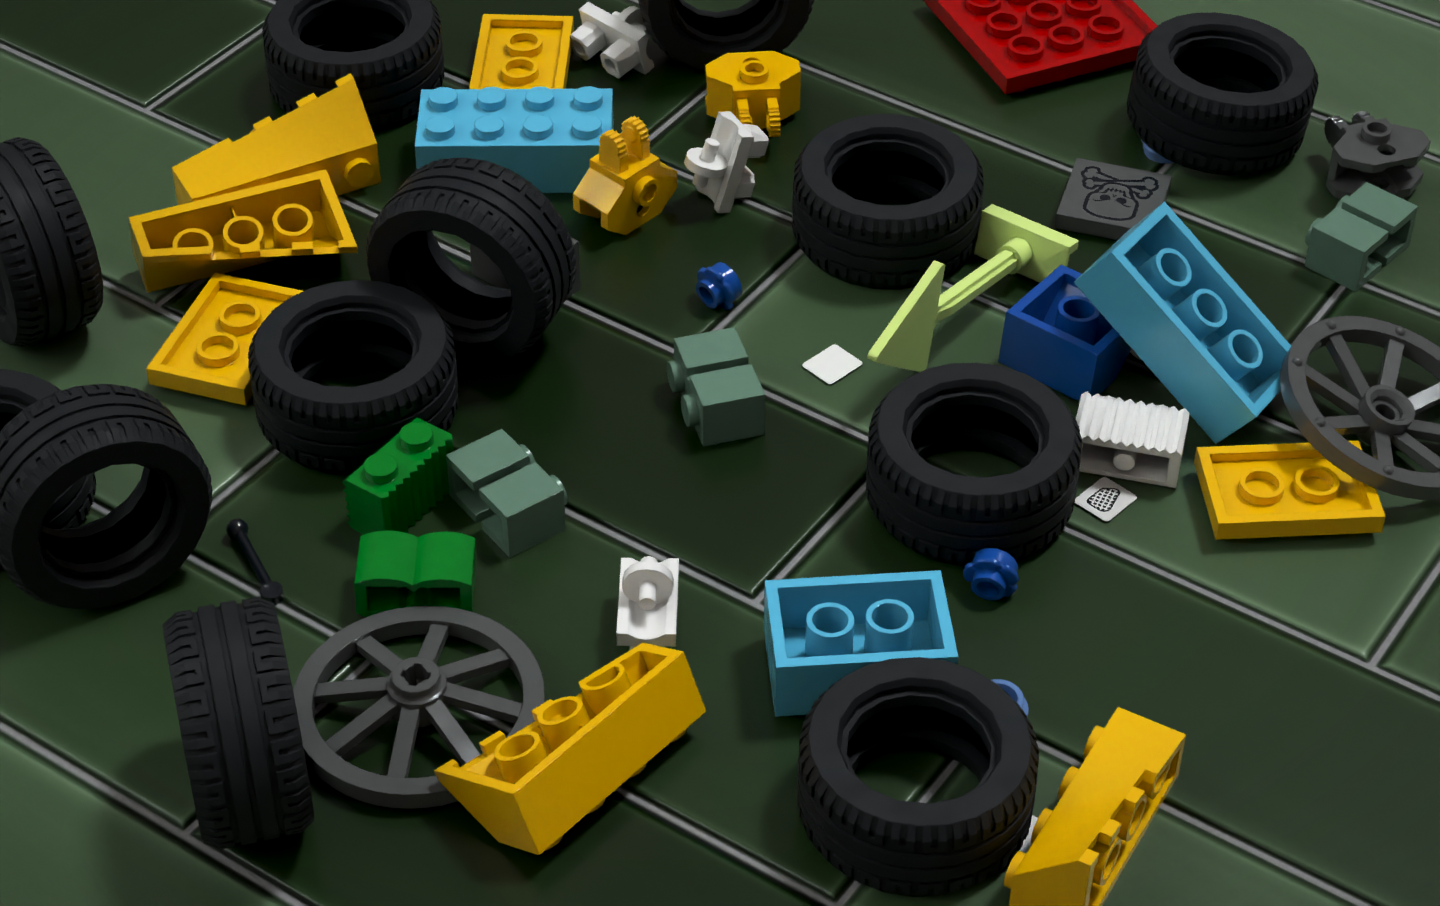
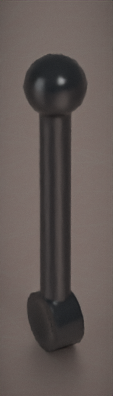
(270, 590)

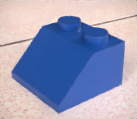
(1062, 338)

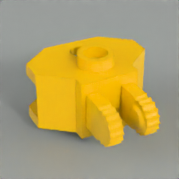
(755, 87)
(623, 179)

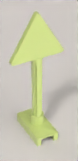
(1010, 246)

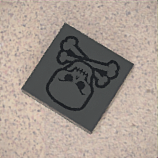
(1109, 198)

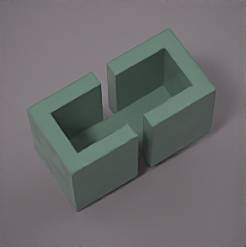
(1360, 236)
(717, 387)
(506, 481)

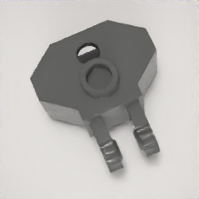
(1375, 154)

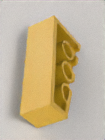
(317, 136)
(240, 230)
(577, 749)
(1099, 814)

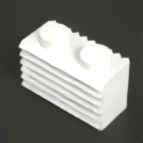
(1131, 439)

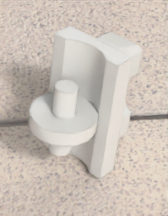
(617, 34)
(722, 161)
(648, 602)

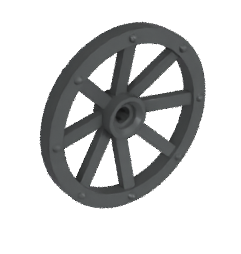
(1376, 413)
(413, 695)

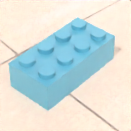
(531, 131)
(1188, 322)

